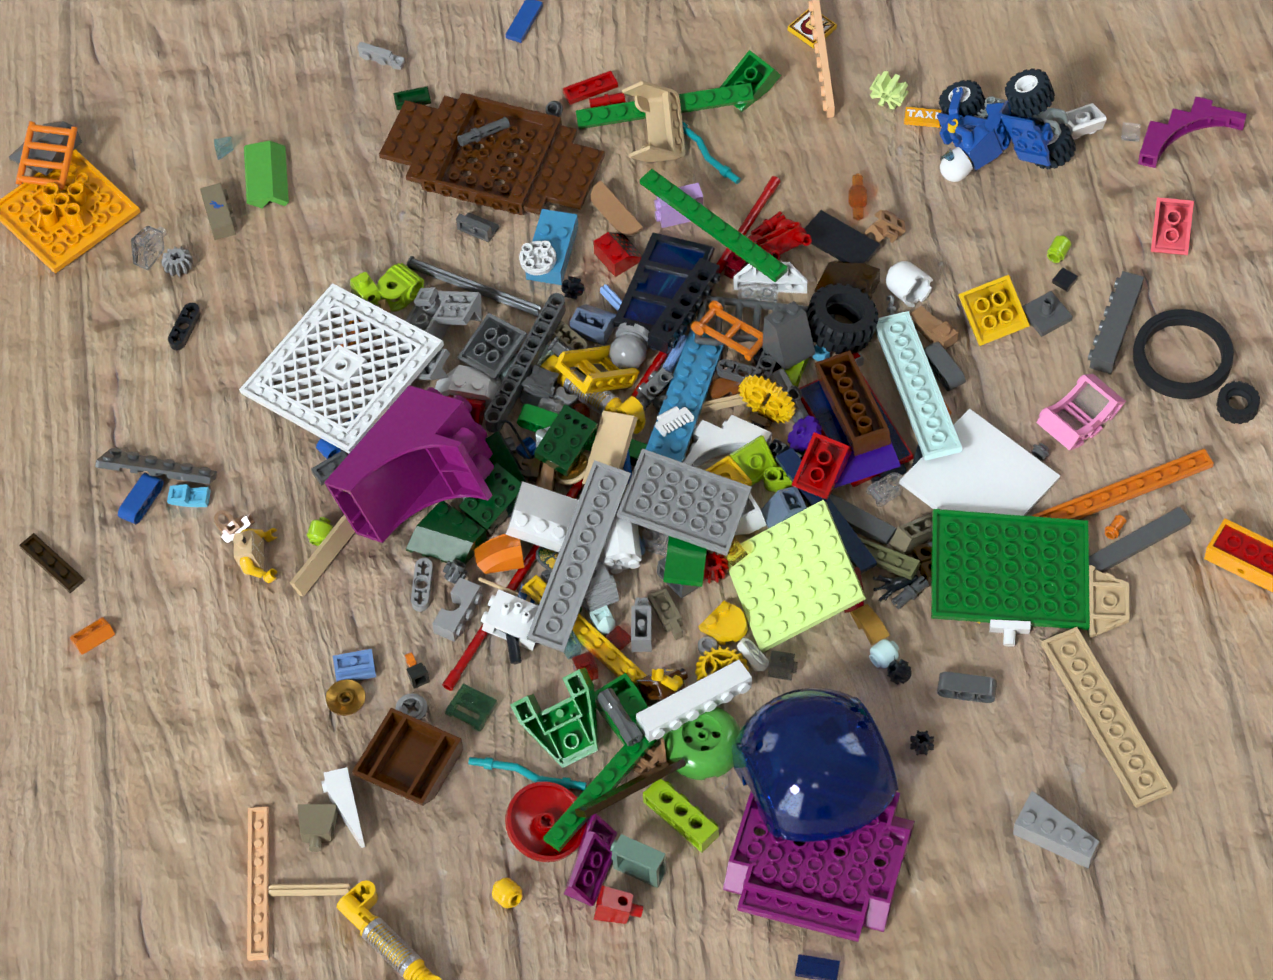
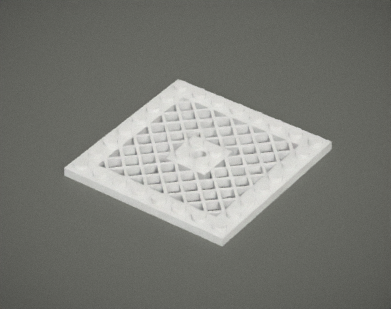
(332, 302)

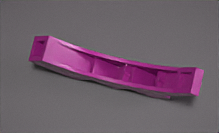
(1181, 122)

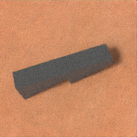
(863, 522)

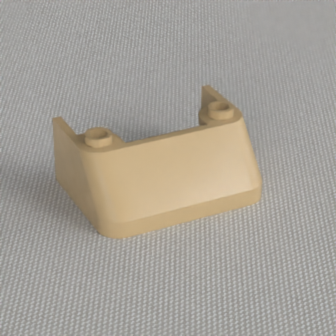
(662, 120)

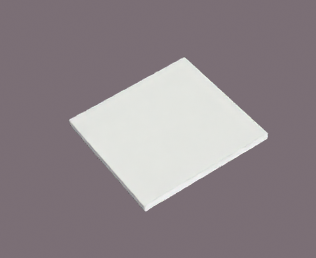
(985, 477)

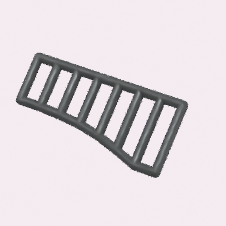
(739, 303)

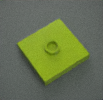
(754, 458)

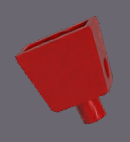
(616, 906)

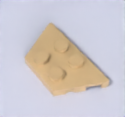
(1107, 602)

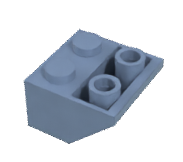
(593, 323)
(782, 506)

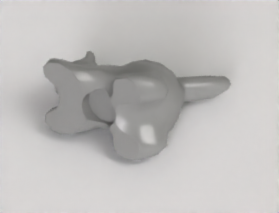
(558, 400)

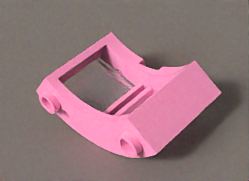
(1081, 412)

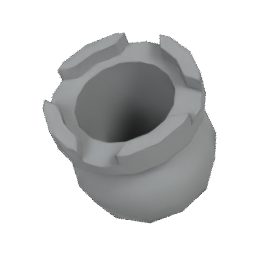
(629, 346)

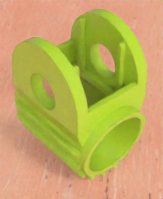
(399, 282)

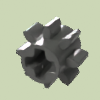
(454, 571)

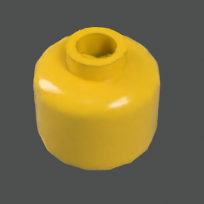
(507, 893)

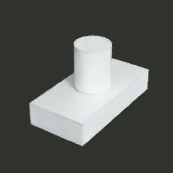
(1010, 629)

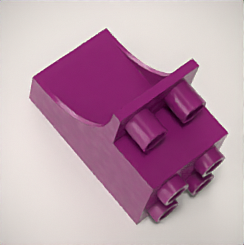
(411, 459)

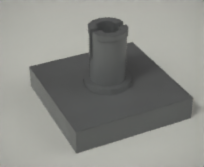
(1046, 313)

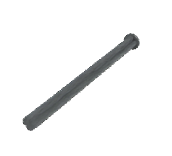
(473, 286)

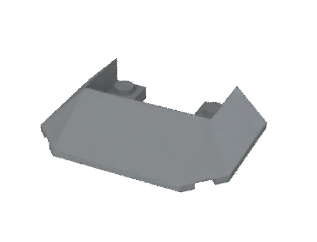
(447, 310)

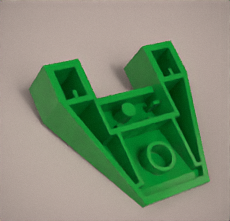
(567, 727)

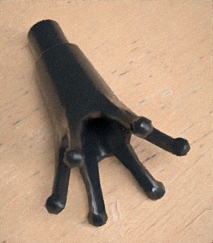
(892, 584)

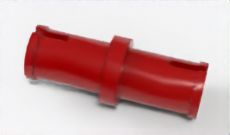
(607, 100)
(768, 225)

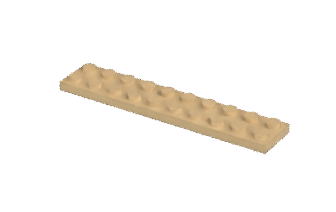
(1106, 717)

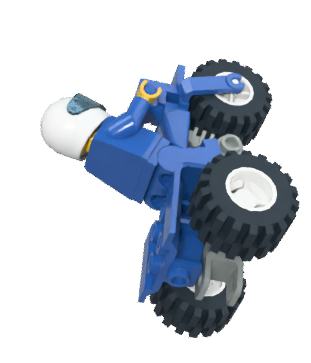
(992, 122)

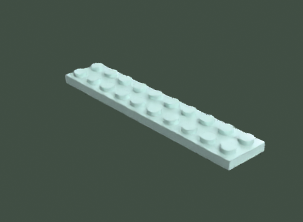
(917, 386)

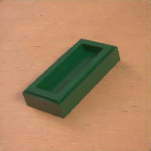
(417, 95)

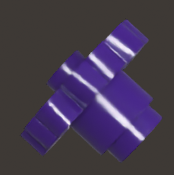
(802, 433)

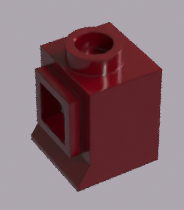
(733, 265)

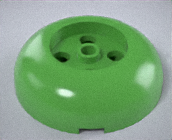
(699, 760)

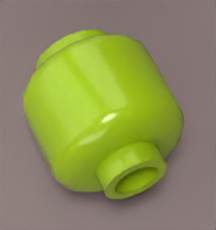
(319, 530)

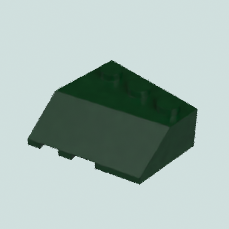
(447, 535)

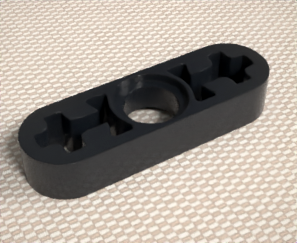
(184, 333)

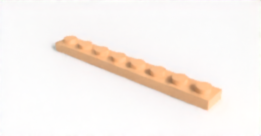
(822, 59)

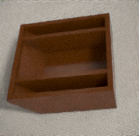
(409, 757)

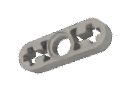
(425, 592)

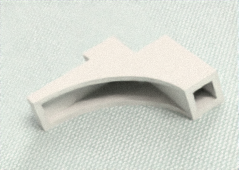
(716, 441)

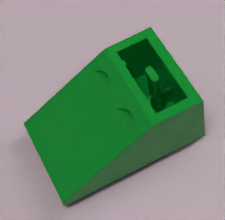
(629, 698)

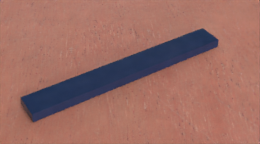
(856, 550)

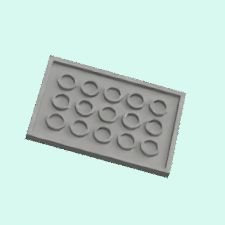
(684, 502)

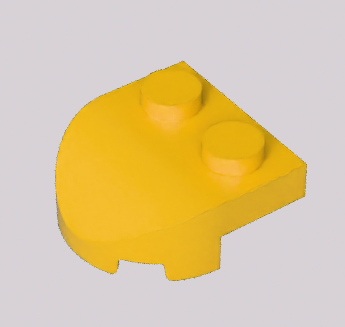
(725, 623)

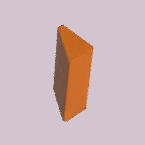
(92, 635)

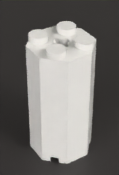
(622, 546)

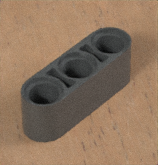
(944, 367)
(967, 687)

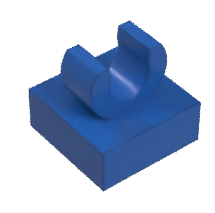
(530, 445)

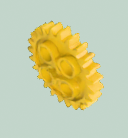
(755, 391)

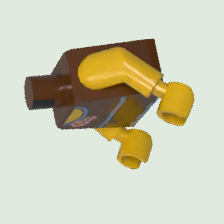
(660, 683)

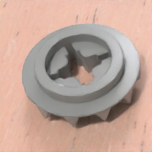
(409, 701)

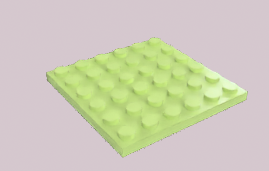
(795, 576)

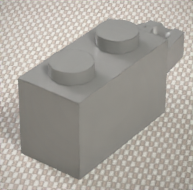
(641, 626)

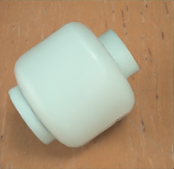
(884, 653)

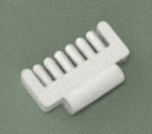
(672, 416)

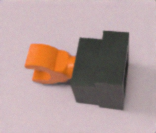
(416, 672)

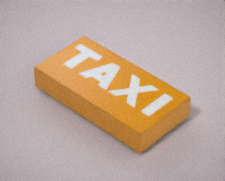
(921, 117)

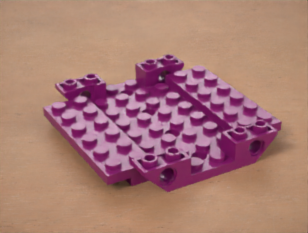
(811, 883)

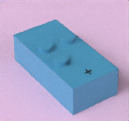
(560, 231)

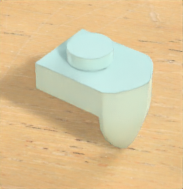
(602, 620)

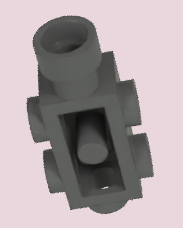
(654, 387)

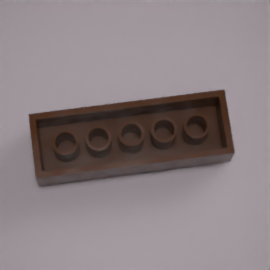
(852, 403)

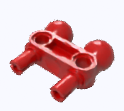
(784, 238)

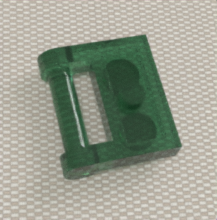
(473, 701)

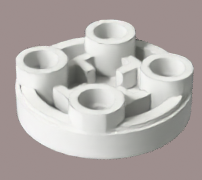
(537, 257)

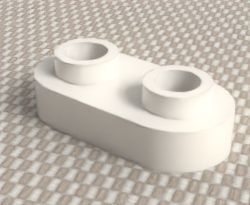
(752, 653)

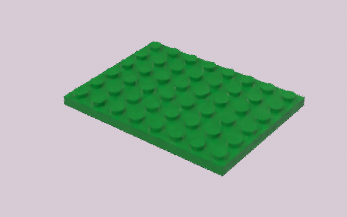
(1010, 569)

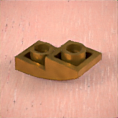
(870, 623)

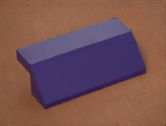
(868, 464)

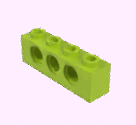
(698, 837)

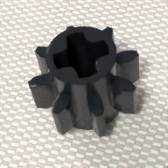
(572, 287)
(899, 671)
(922, 748)

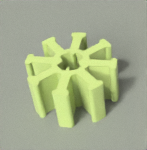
(888, 90)

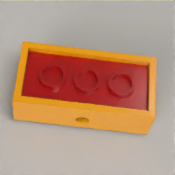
(1242, 553)

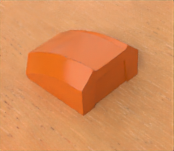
(499, 554)

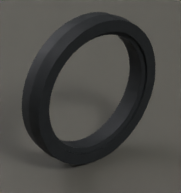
(1175, 389)

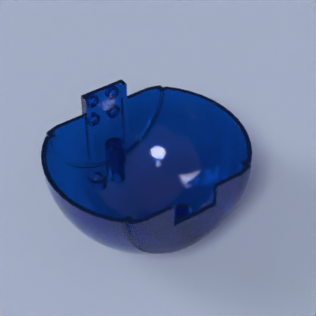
(815, 764)

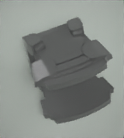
(539, 385)

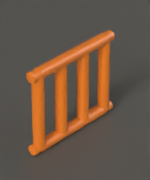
(64, 167)

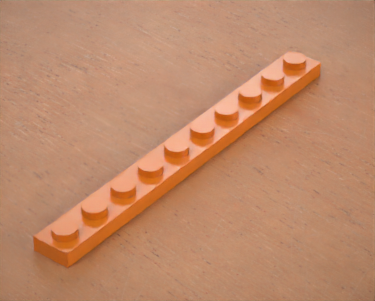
(1131, 487)

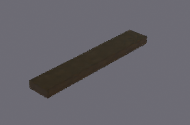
(630, 787)

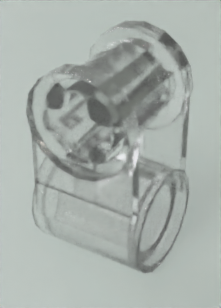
(884, 491)
(658, 545)

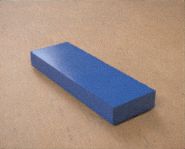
(524, 20)

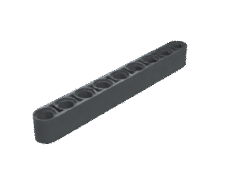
(554, 311)

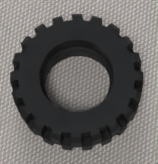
(846, 302)

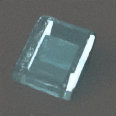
(223, 146)
(573, 647)

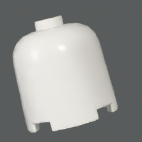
(908, 283)

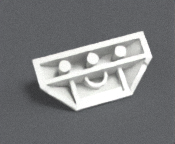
(790, 282)
(469, 383)

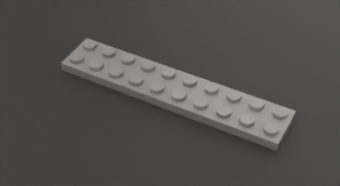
(578, 556)

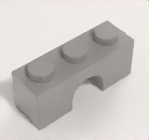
(452, 623)

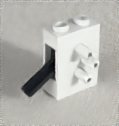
(510, 620)

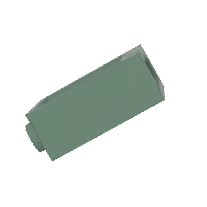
(638, 860)

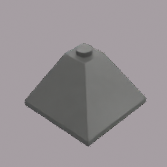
(43, 154)
(492, 346)

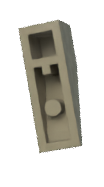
(912, 534)

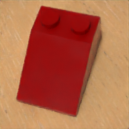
(821, 466)

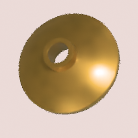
(345, 690)

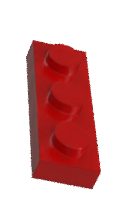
(590, 87)

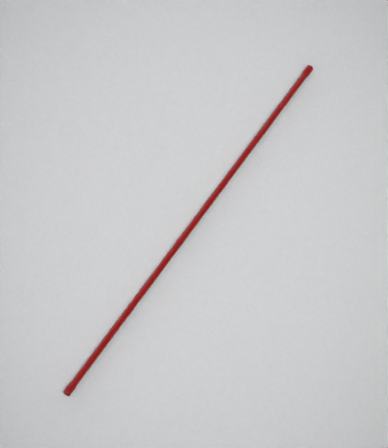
(455, 674)

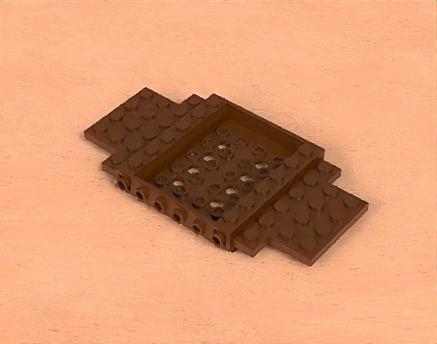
(543, 171)

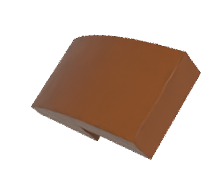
(723, 386)

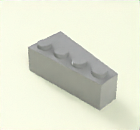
(1054, 831)

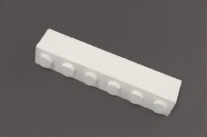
(694, 701)

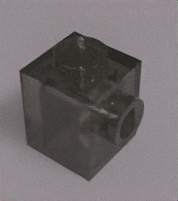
(782, 665)

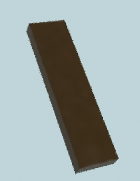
(52, 563)

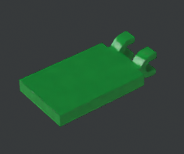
(684, 563)

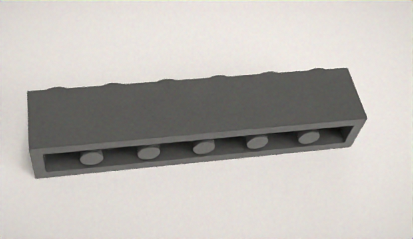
(1116, 323)

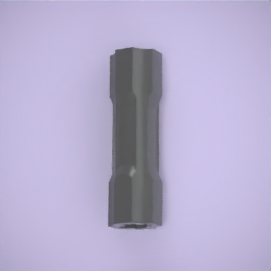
(613, 707)

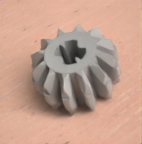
(177, 261)

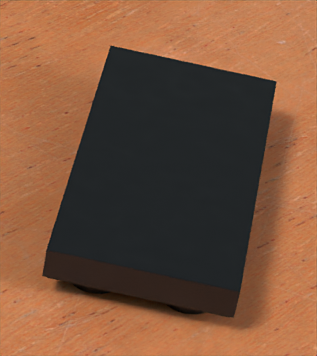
(840, 239)

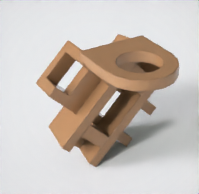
(887, 226)
(233, 525)
(646, 763)

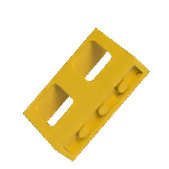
(595, 380)

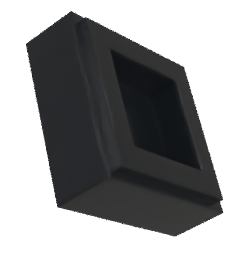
(1064, 279)

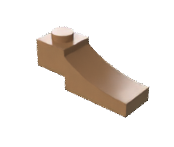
(933, 328)

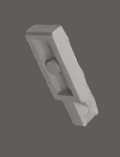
(380, 55)

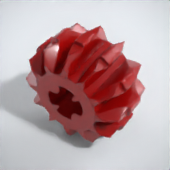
(715, 567)

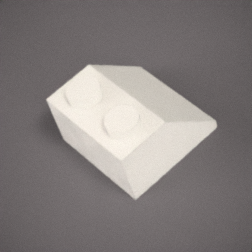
(1085, 120)

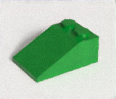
(754, 71)

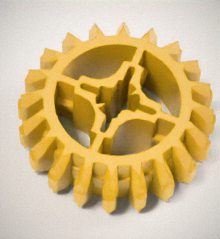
(717, 660)

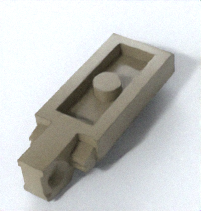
(667, 612)

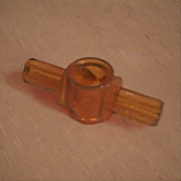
(857, 197)

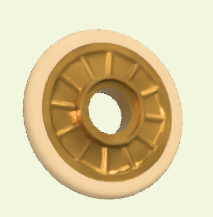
(576, 474)

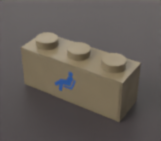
(218, 211)

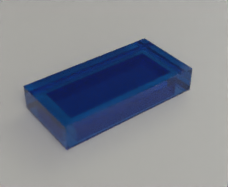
(817, 968)

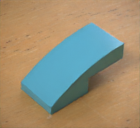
(188, 497)

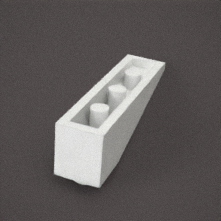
(340, 792)

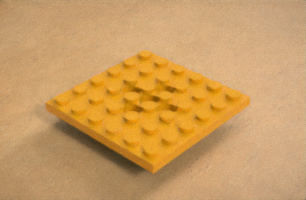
(67, 221)

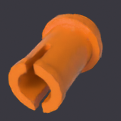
(1113, 529)

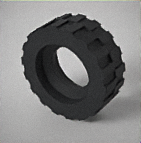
(1236, 415)

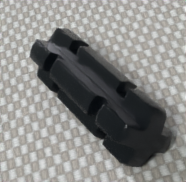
(901, 470)

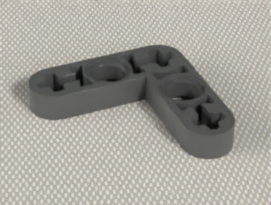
(751, 370)

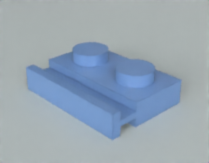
(354, 665)

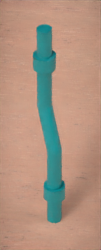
(724, 170)
(490, 763)

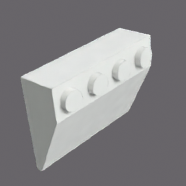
(541, 516)

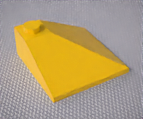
(993, 310)

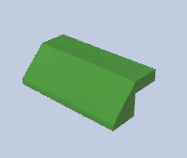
(266, 174)

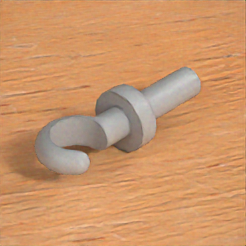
(891, 309)

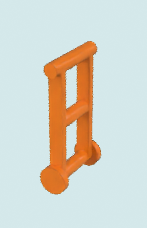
(717, 309)

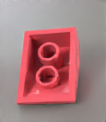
(1172, 226)

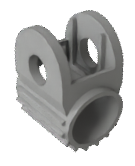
(601, 590)

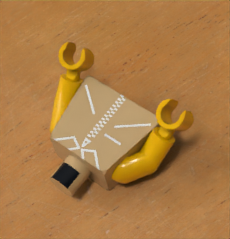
(250, 552)

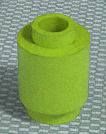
(1058, 248)

